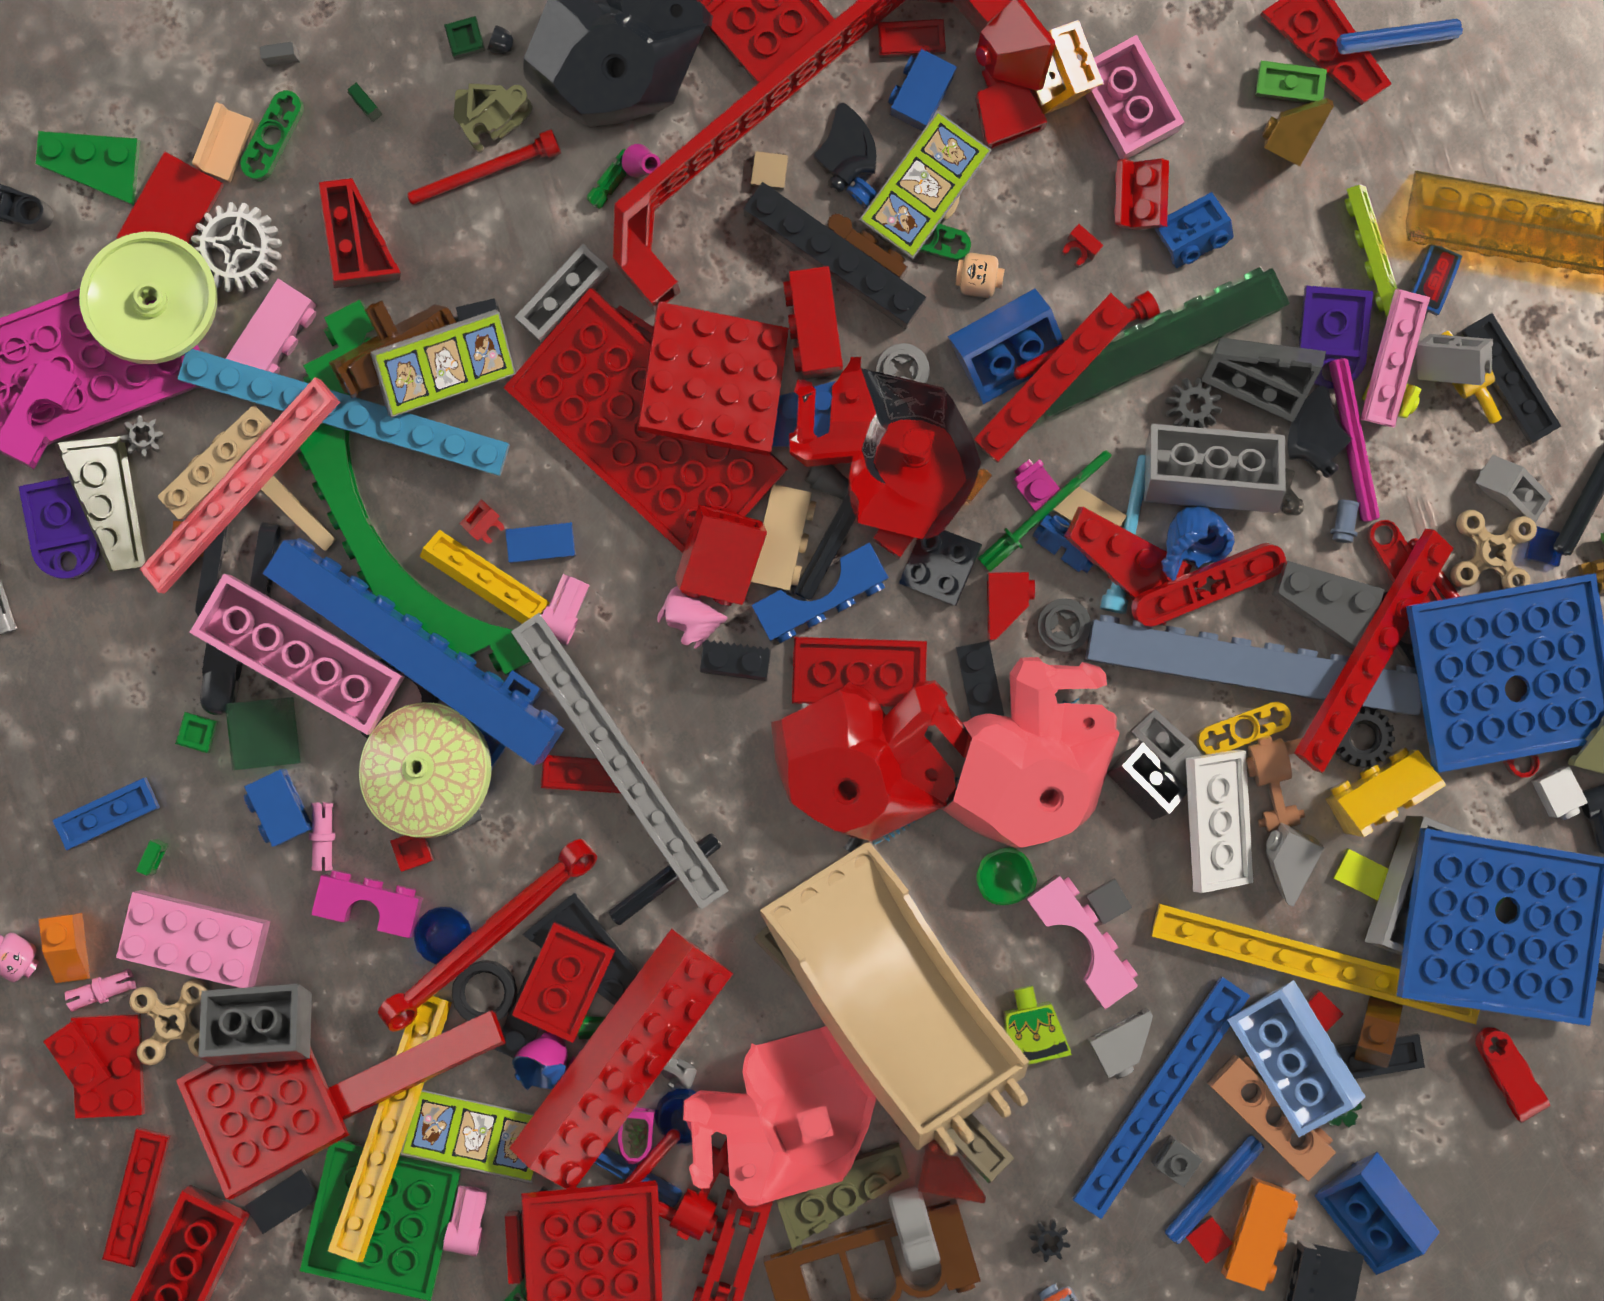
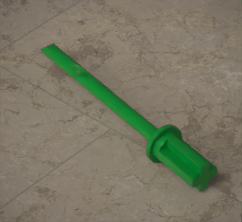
(1010, 541)

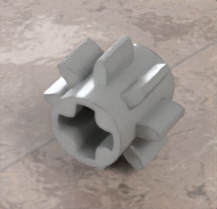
(140, 427)

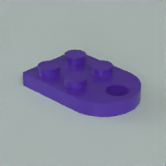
(1336, 323)
(57, 527)

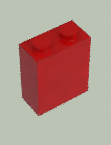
(720, 556)

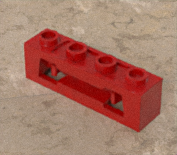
(723, 1235)

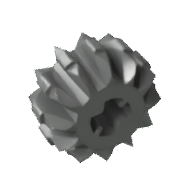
(1184, 396)

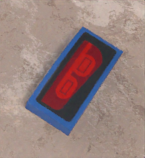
(1436, 276)

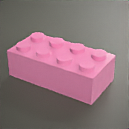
(193, 939)

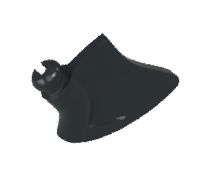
(848, 149)
(1317, 433)

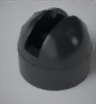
(500, 41)

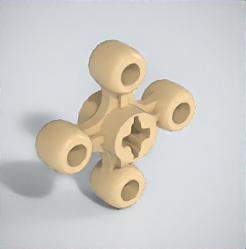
(1484, 540)
(161, 1012)

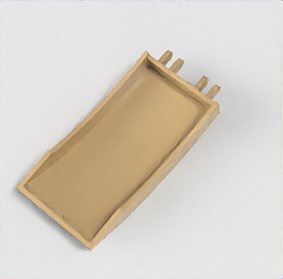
(895, 999)

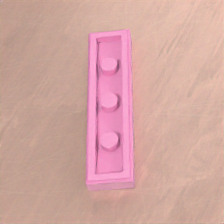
(1395, 358)

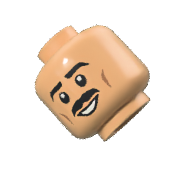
(979, 275)

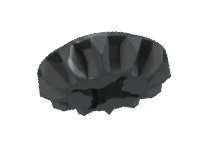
(1068, 610)

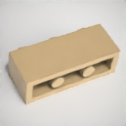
(785, 538)

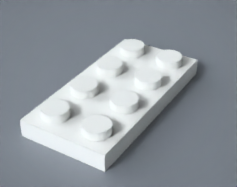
(1219, 820)

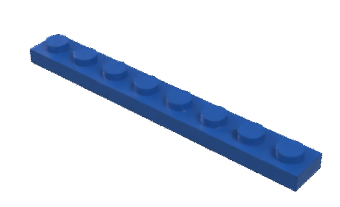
(1160, 1098)

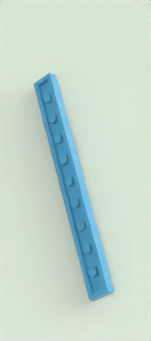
(350, 414)

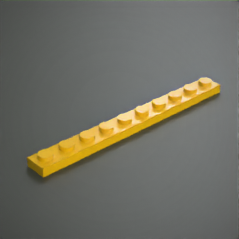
(1292, 958)

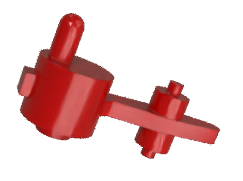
(695, 1210)

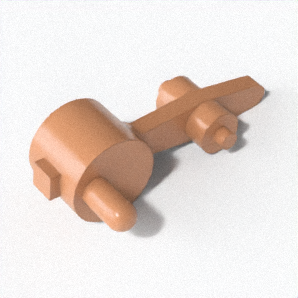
(1269, 764)

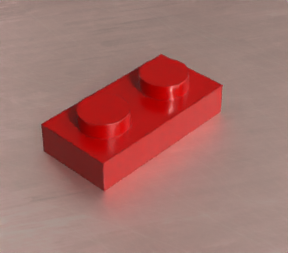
(77, 1058)

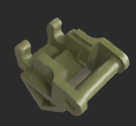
(490, 111)

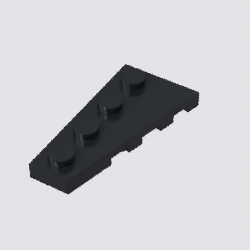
(577, 917)

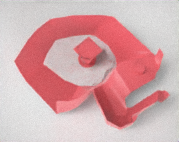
(1042, 766)
(794, 1124)

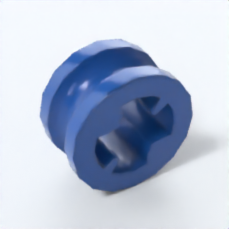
(861, 192)

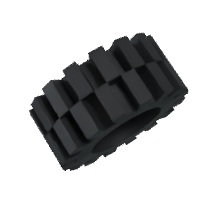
(1381, 745)

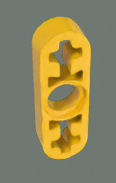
(1270, 728)

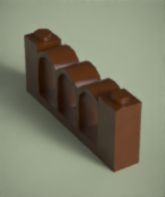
(956, 1262)

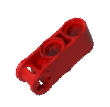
(1511, 1074)

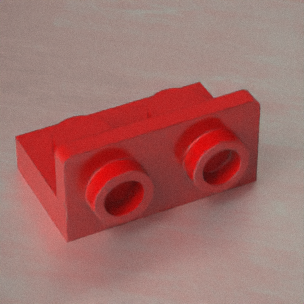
(1142, 194)

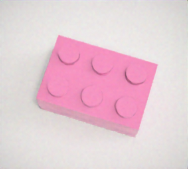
(1132, 100)

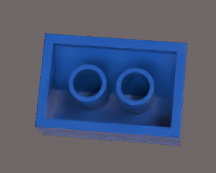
(1003, 341)
(1377, 1214)

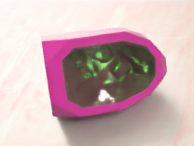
(636, 1135)

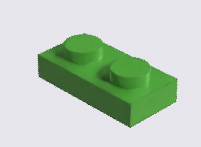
(1290, 82)

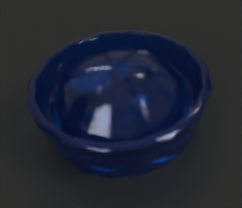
(440, 932)
(670, 1115)

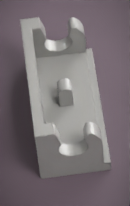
(1454, 359)

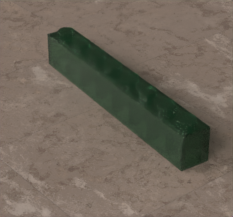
(1176, 335)

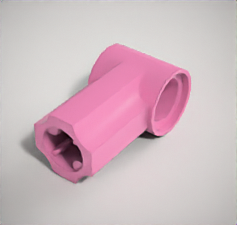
(565, 607)
(465, 1229)

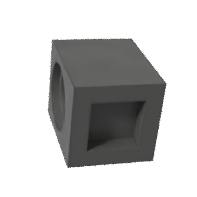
(1177, 1161)

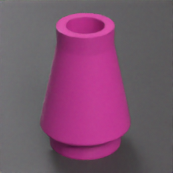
(639, 161)

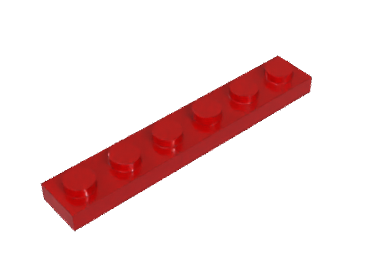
(1054, 377)

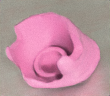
(690, 616)

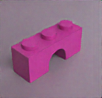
(45, 386)
(396, 908)

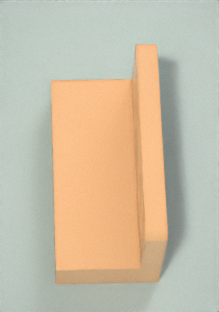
(222, 143)

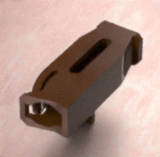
(356, 368)

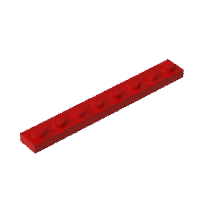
(1373, 651)

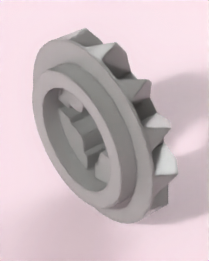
(901, 354)

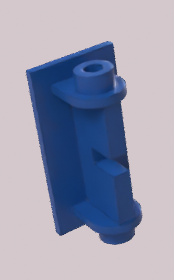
(1053, 538)

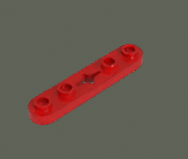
(1235, 572)

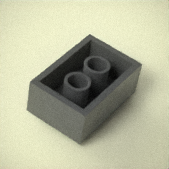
(255, 1024)

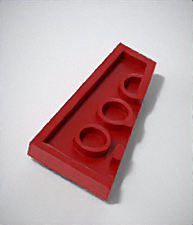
(1314, 31)
(1119, 553)

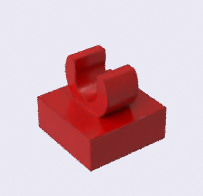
(1083, 242)
(480, 520)

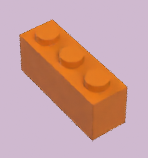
(1259, 1234)

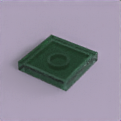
(262, 733)

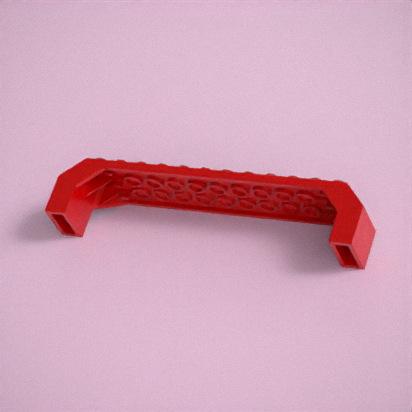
(636, 209)

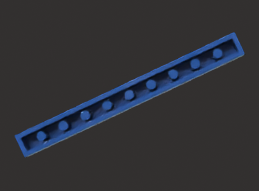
(414, 651)

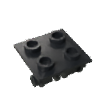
(941, 566)

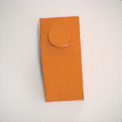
(65, 947)

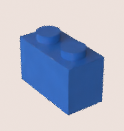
(922, 89)
(278, 808)

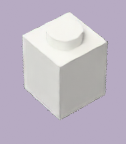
(1560, 793)

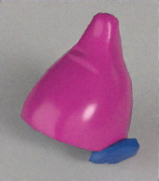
(541, 1062)

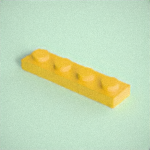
(483, 577)

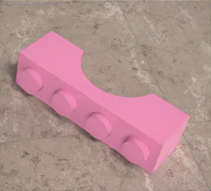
(1107, 975)

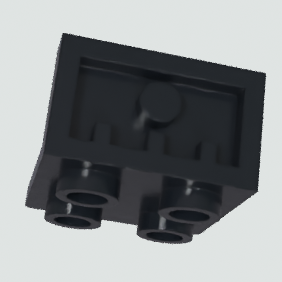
(1324, 1273)

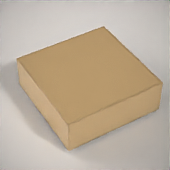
(769, 169)

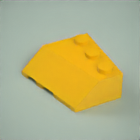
(1383, 790)

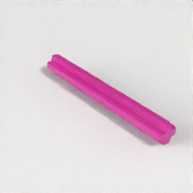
(1356, 448)

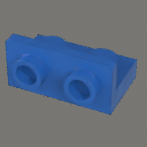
(1196, 230)

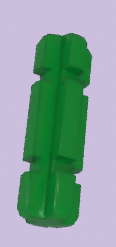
(607, 183)

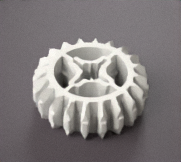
(238, 234)

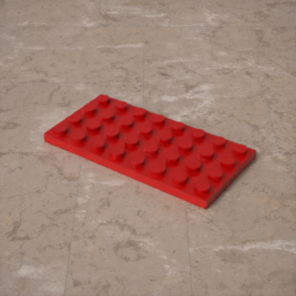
(589, 394)

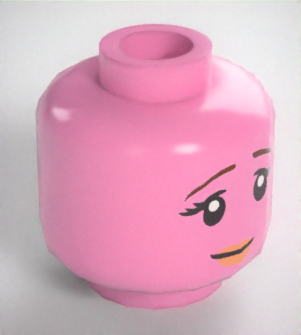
(16, 957)

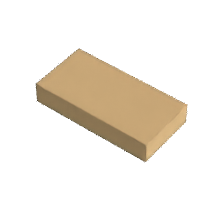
(1082, 498)

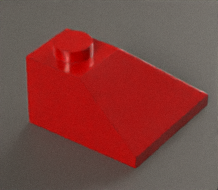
(1016, 47)

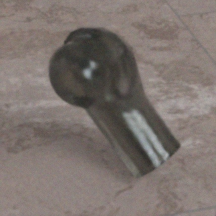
(1291, 503)

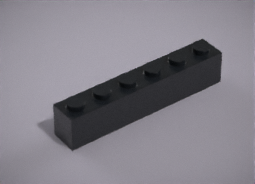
(826, 248)

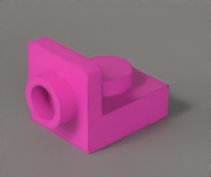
(1034, 484)

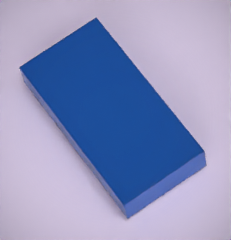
(540, 542)

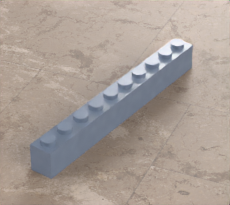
(1241, 663)

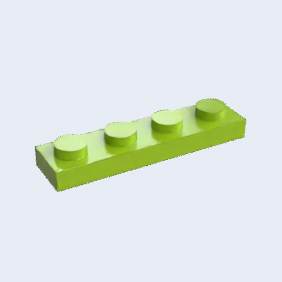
(1369, 237)

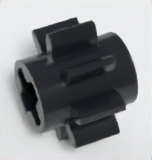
(1045, 1248)

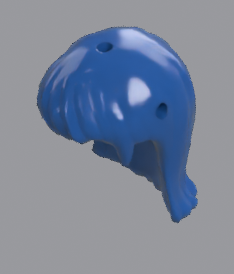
(1192, 541)

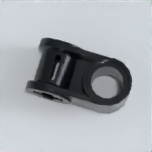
(16, 207)

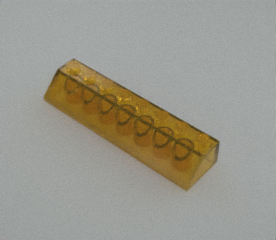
(1506, 223)

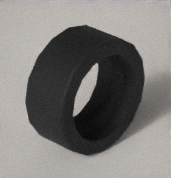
(493, 968)

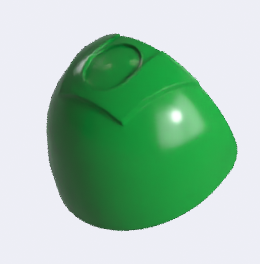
(1006, 876)

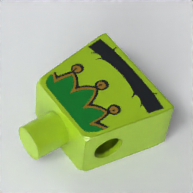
(1035, 1028)

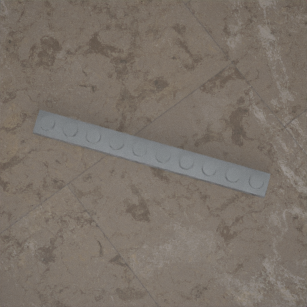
(619, 761)

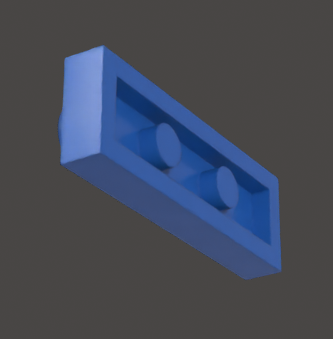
(106, 813)

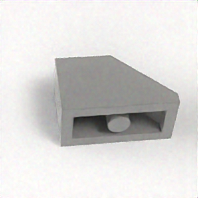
(1513, 488)
(1166, 743)
(1292, 860)
(1122, 1044)

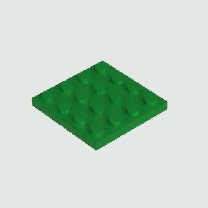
(407, 1234)

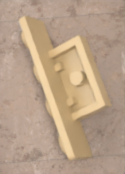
(214, 463)

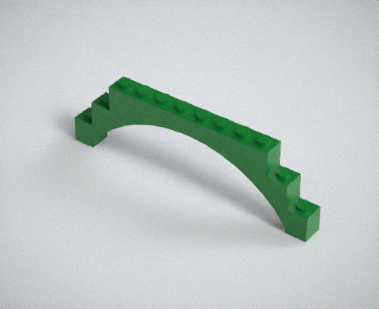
(330, 460)

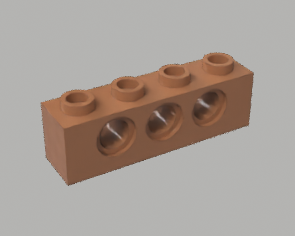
(1228, 1083)

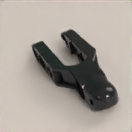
(219, 670)

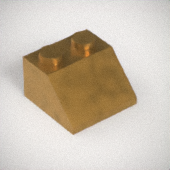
(1296, 130)

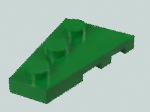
(92, 160)

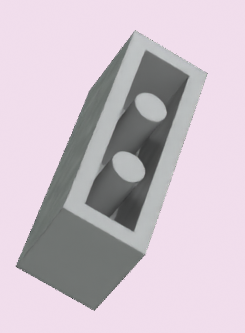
(562, 292)

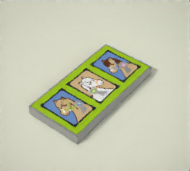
(925, 185)
(443, 363)
(467, 1136)

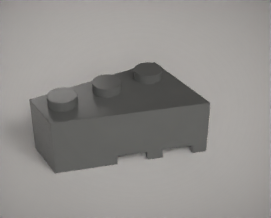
(1265, 374)
(1328, 600)

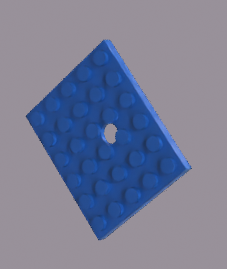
(1480, 640)
(1533, 964)

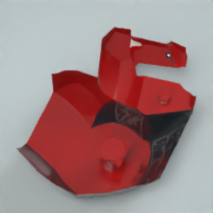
(906, 451)

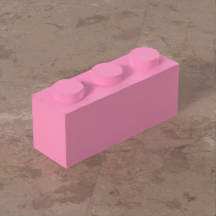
(274, 328)

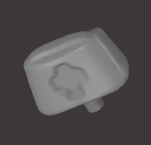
(679, 1072)

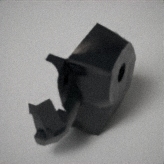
(613, 56)

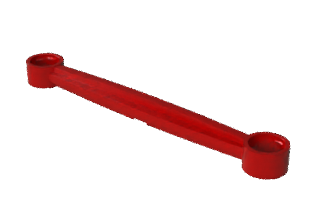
(401, 1008)

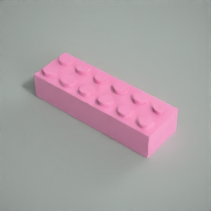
(297, 654)

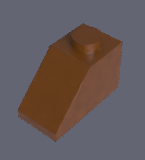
(1378, 1032)

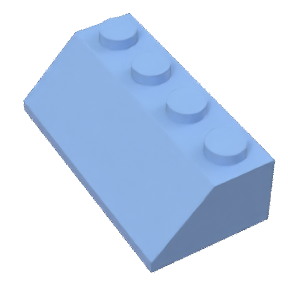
(1296, 1059)

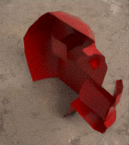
(868, 768)

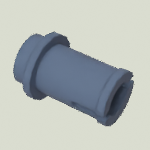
(1345, 521)

